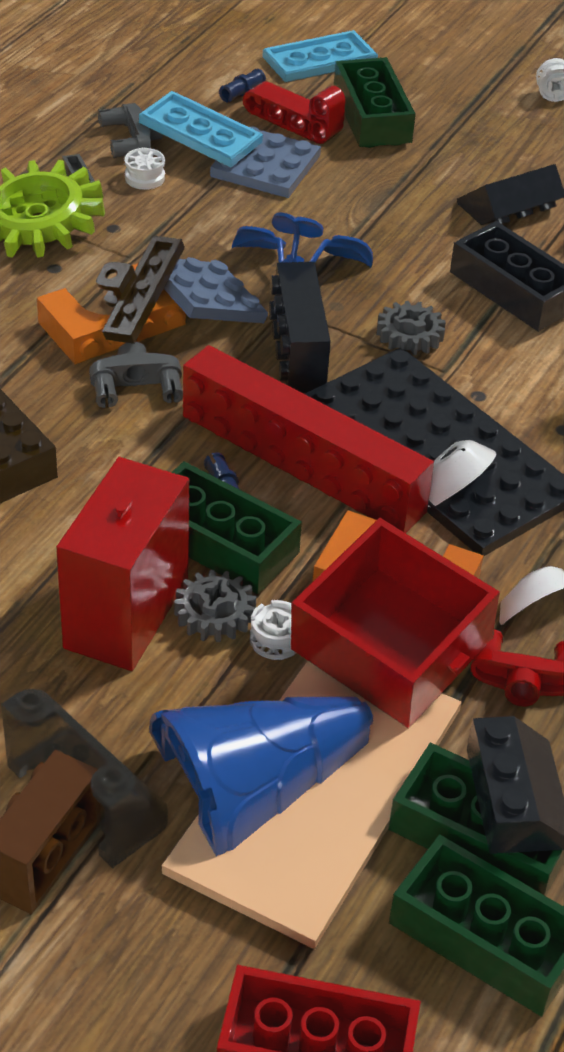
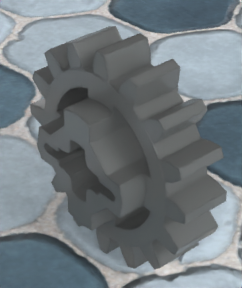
(410, 327)
(214, 605)

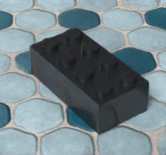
(511, 274)
(299, 326)

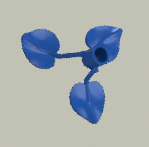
(339, 245)

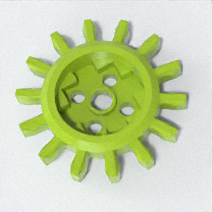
(61, 199)

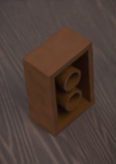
(45, 829)

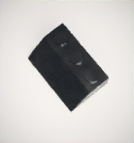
(514, 196)
(516, 786)

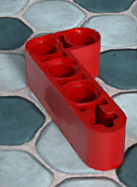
(312, 119)

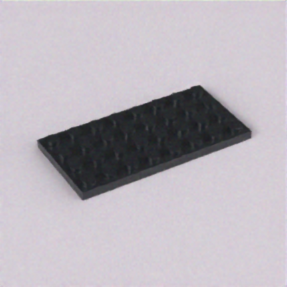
(428, 416)

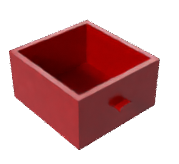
(123, 562)
(393, 621)

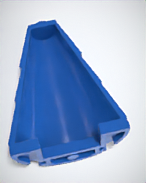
(258, 756)

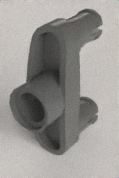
(129, 116)
(135, 367)

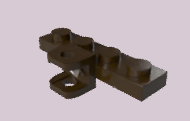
(138, 288)

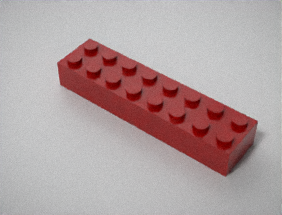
(307, 439)

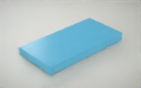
(316, 55)
(201, 128)

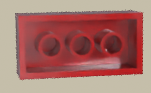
(308, 1015)

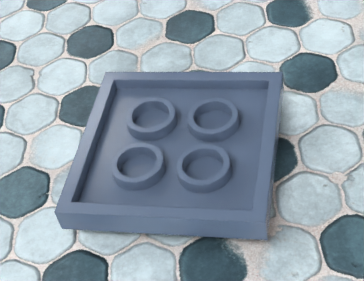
(271, 167)
(212, 292)

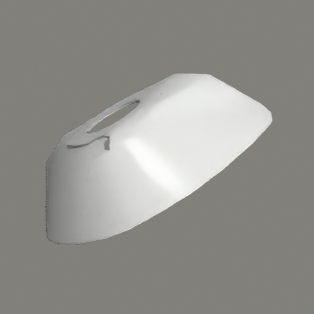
(458, 469)
(530, 589)

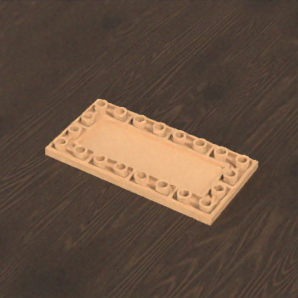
(312, 853)

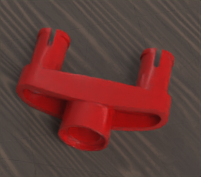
(520, 675)

